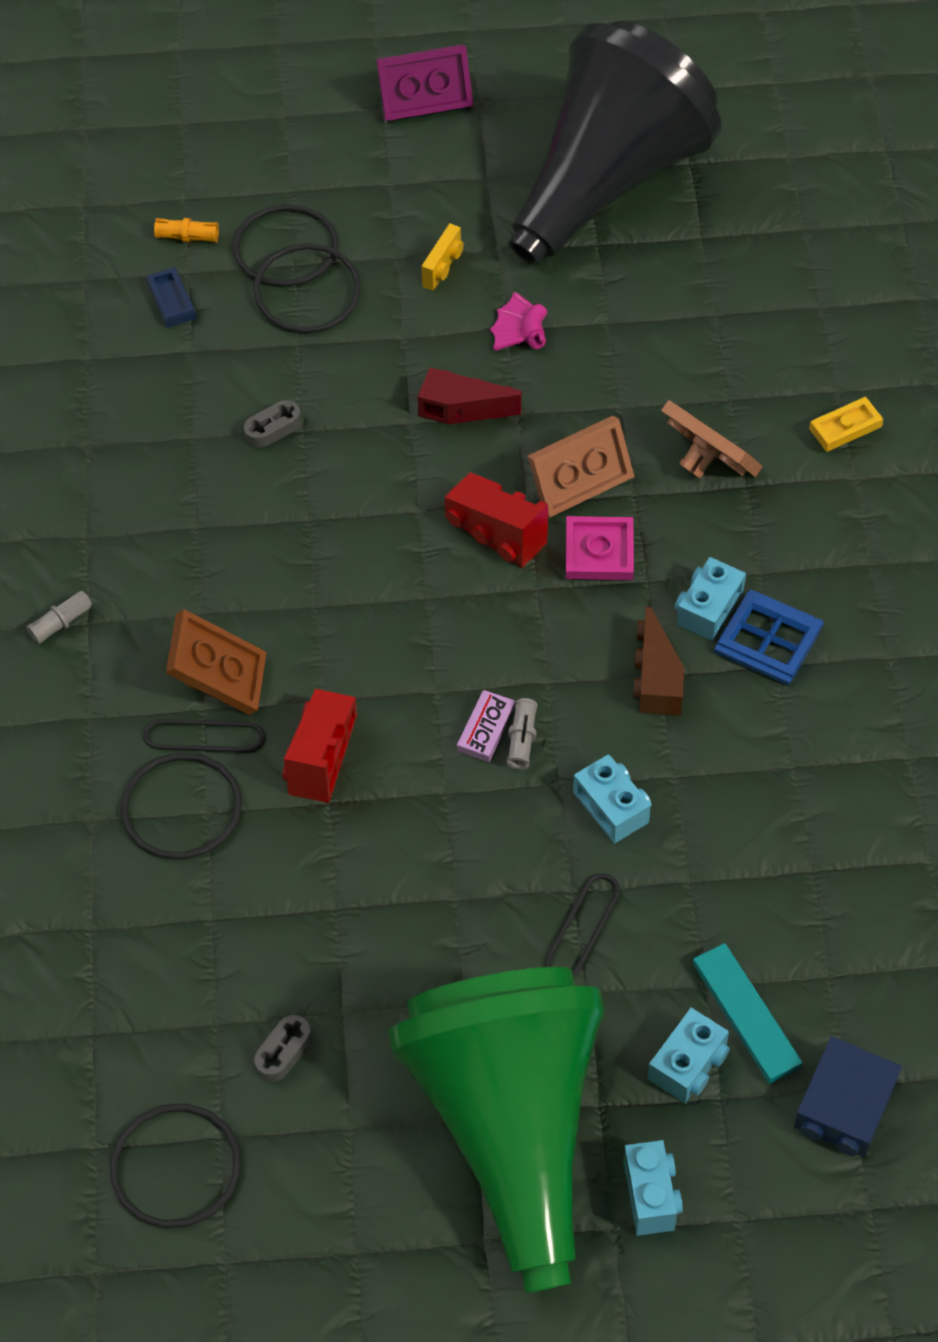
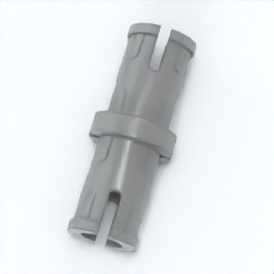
(520, 748)

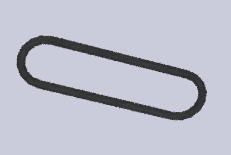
(199, 747)
(573, 912)

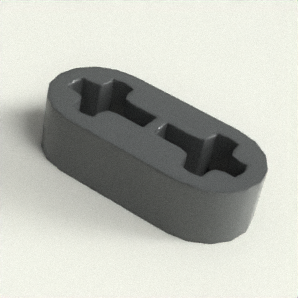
(272, 424)
(276, 1043)

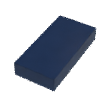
(171, 297)

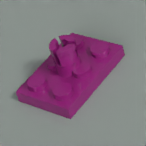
(424, 82)

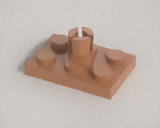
(707, 445)
(581, 465)

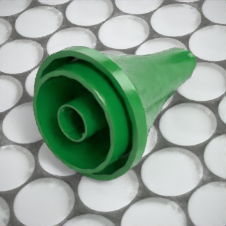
(508, 1078)

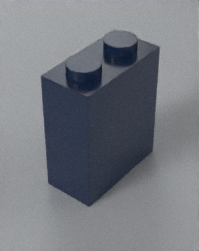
(847, 1097)

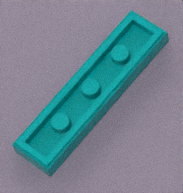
(747, 1013)

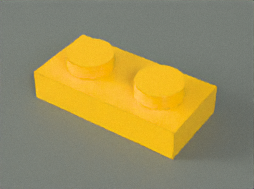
(439, 260)
(846, 424)

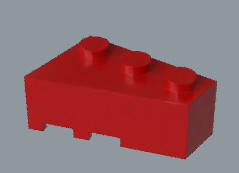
(498, 518)
(319, 745)

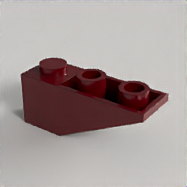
(462, 399)

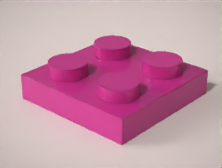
(599, 548)

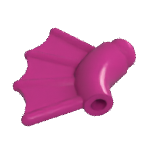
(519, 323)

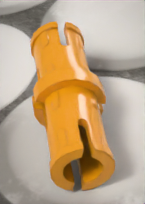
(186, 230)

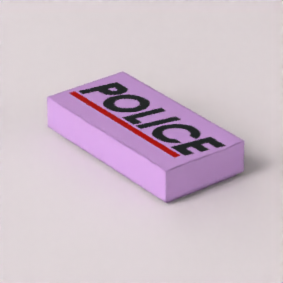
(486, 726)

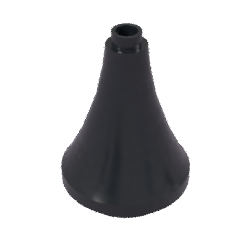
(624, 116)

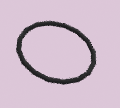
(288, 207)
(328, 325)
(192, 853)
(196, 1218)

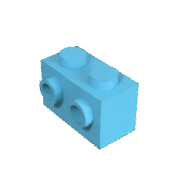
(710, 598)
(612, 798)
(688, 1056)
(650, 1187)

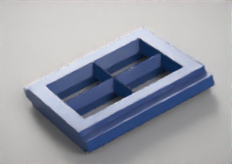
(756, 659)

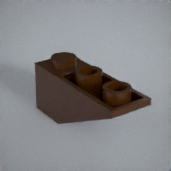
(661, 670)

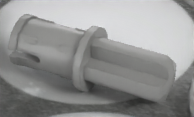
(59, 617)

